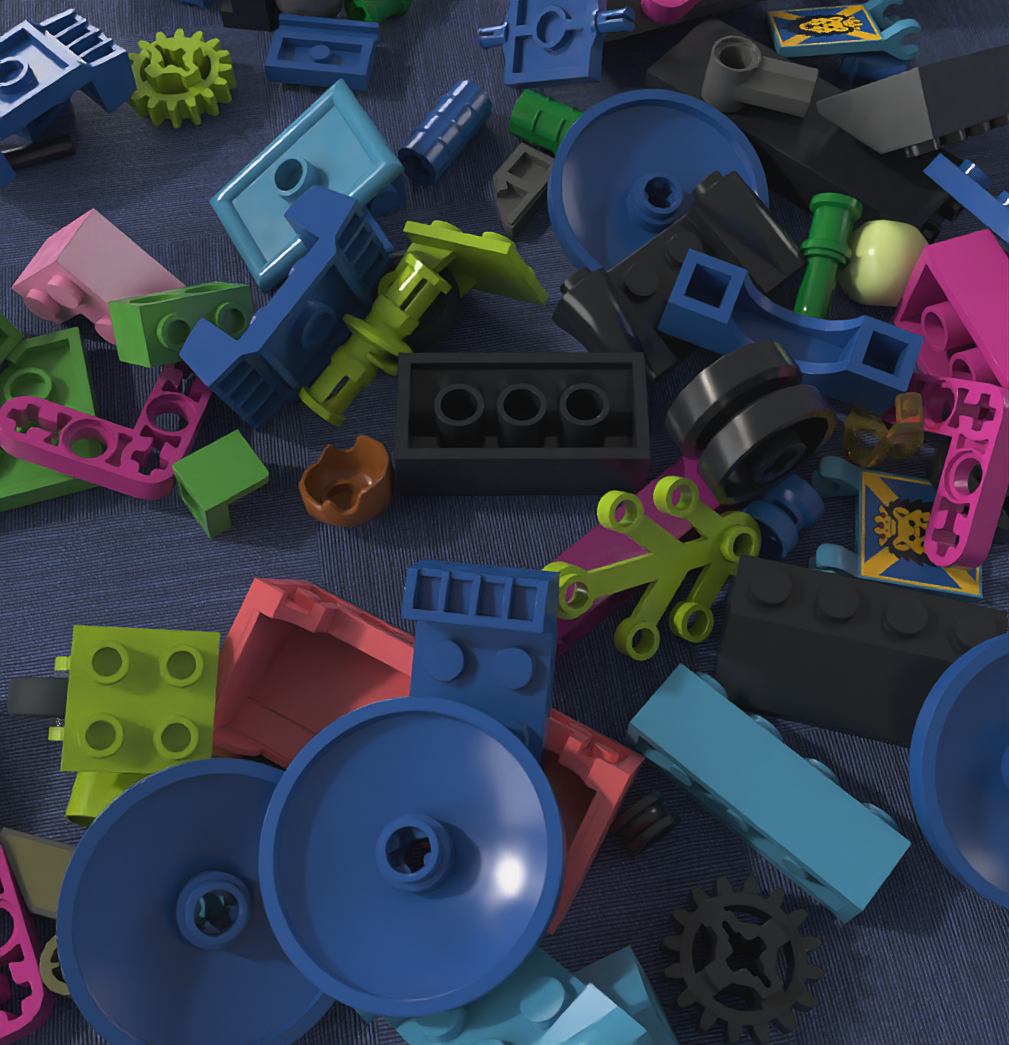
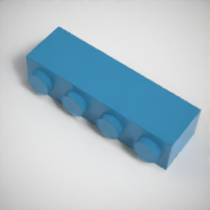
(767, 792)

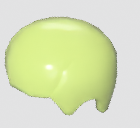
(881, 262)

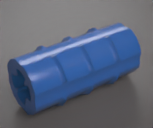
(445, 132)

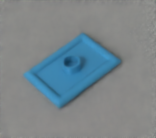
(326, 147)

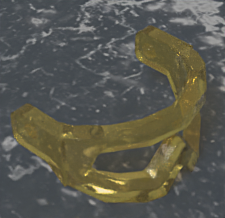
(906, 430)

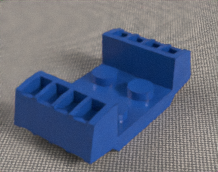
(49, 63)
(303, 322)
(486, 641)

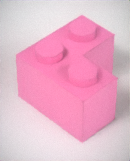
(87, 268)

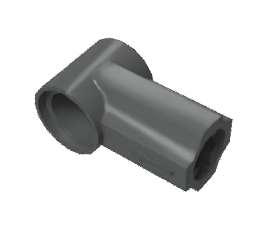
(742, 77)

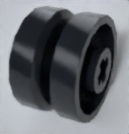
(749, 421)

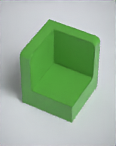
(217, 478)

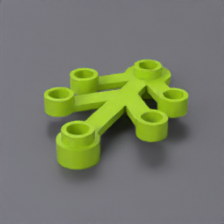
(663, 565)

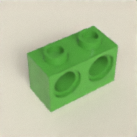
(156, 325)

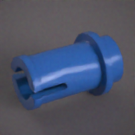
(871, 65)

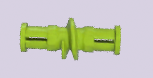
(374, 341)

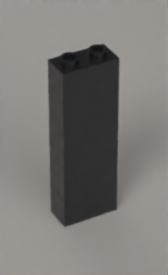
(812, 152)

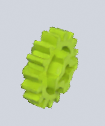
(180, 78)

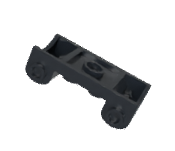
(625, 305)

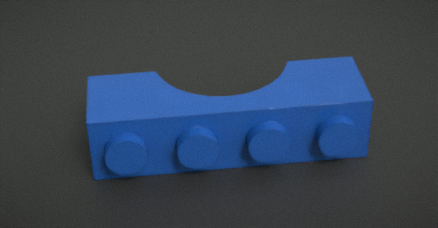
(844, 359)

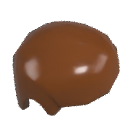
(349, 484)

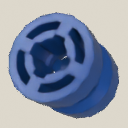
(784, 513)

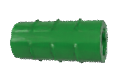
(542, 120)

